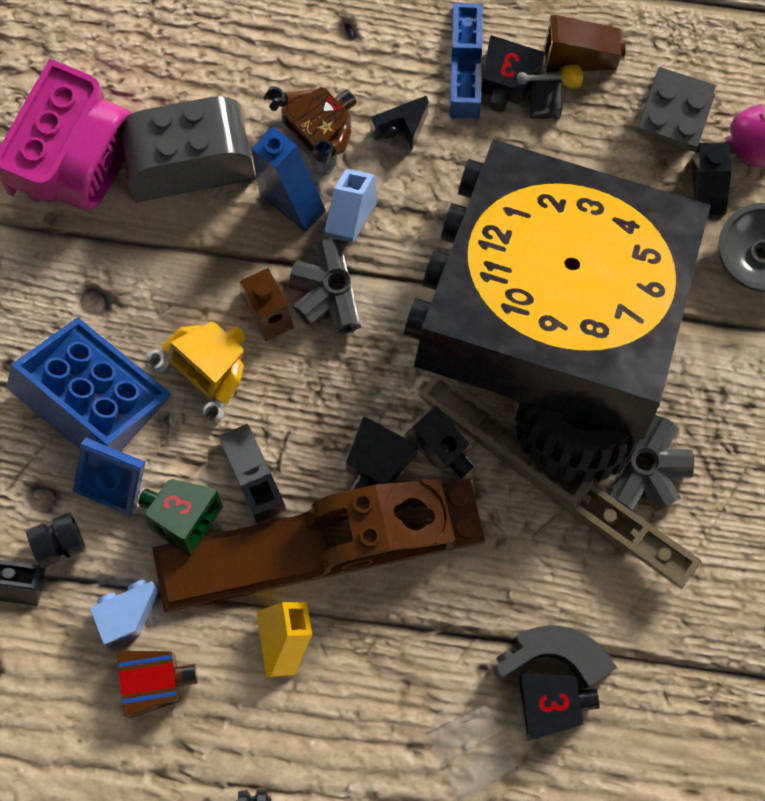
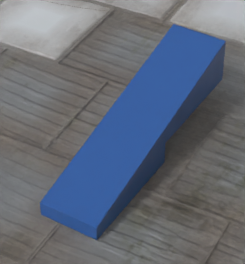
(466, 60)

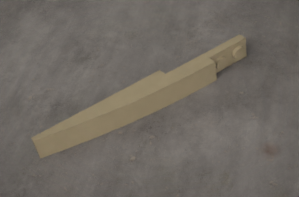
(582, 500)

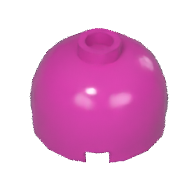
(748, 136)

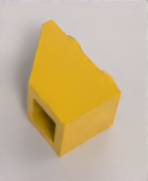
(284, 637)

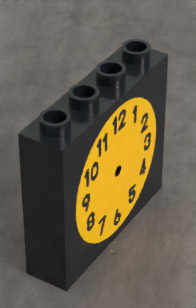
(560, 287)

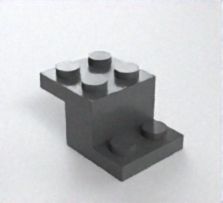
(677, 109)

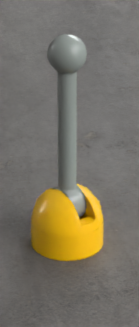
(569, 75)

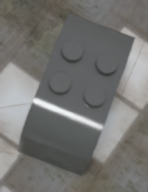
(185, 148)

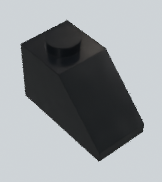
(712, 176)

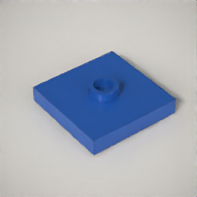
(108, 476)

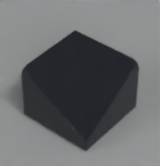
(545, 99)

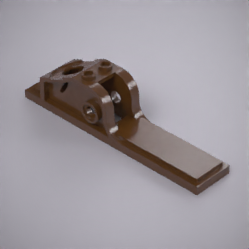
(296, 550)

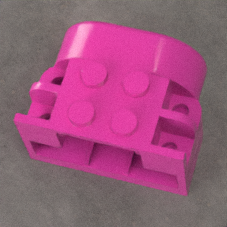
(64, 140)

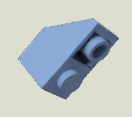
(351, 205)
(124, 615)

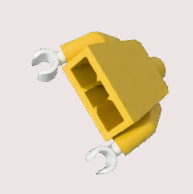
(207, 359)

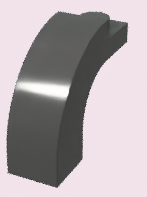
(562, 643)

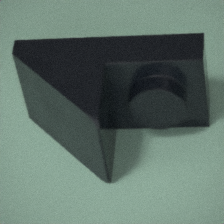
(406, 117)

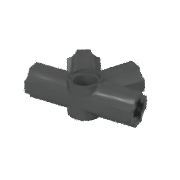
(320, 297)
(664, 465)

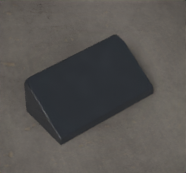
(21, 582)

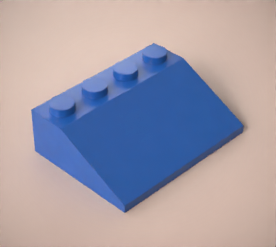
(86, 387)

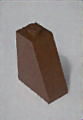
(583, 44)

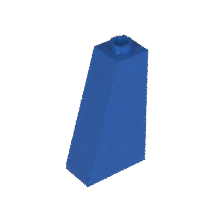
(286, 180)

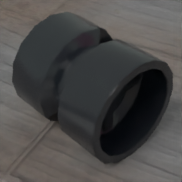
(53, 541)

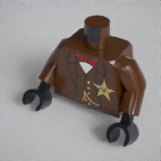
(316, 118)

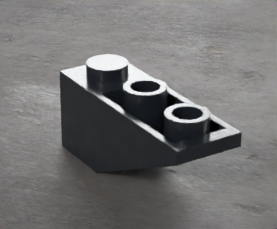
(252, 473)

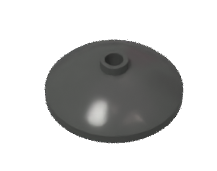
(738, 243)

